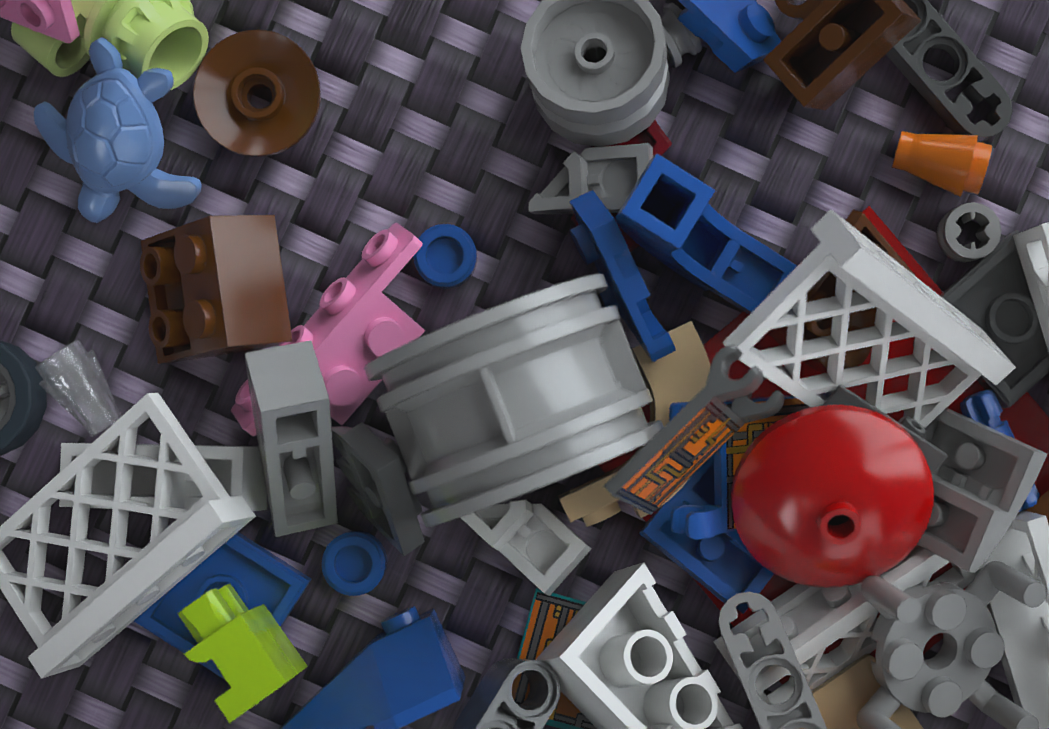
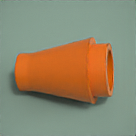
(944, 160)

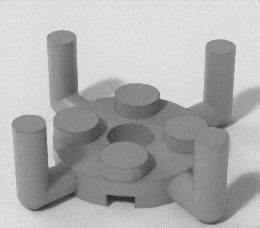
(966, 654)

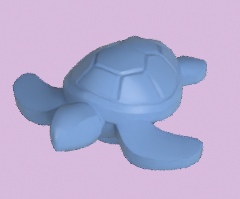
(116, 137)

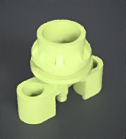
(143, 31)

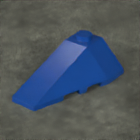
(391, 680)

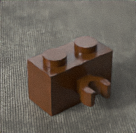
(836, 45)

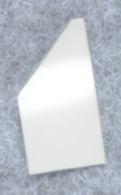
(531, 541)

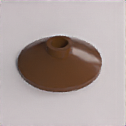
(235, 72)

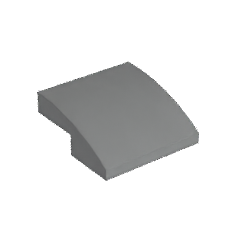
(975, 488)

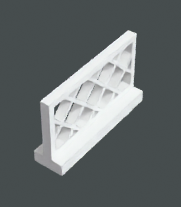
(898, 297)
(150, 572)

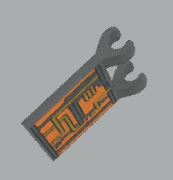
(693, 435)

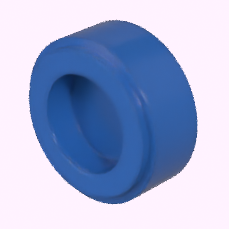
(446, 256)
(354, 563)

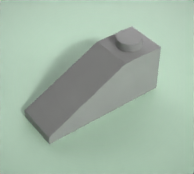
(293, 436)

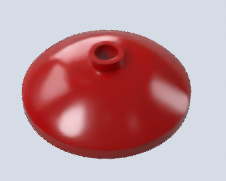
(828, 466)

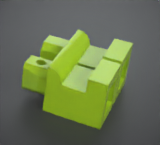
(243, 645)

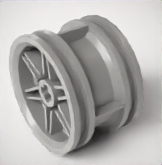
(514, 398)

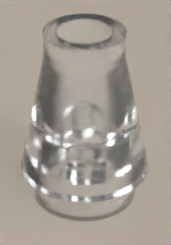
(80, 387)

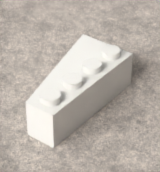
(629, 662)

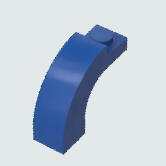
(679, 227)

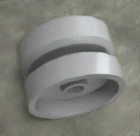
(596, 68)

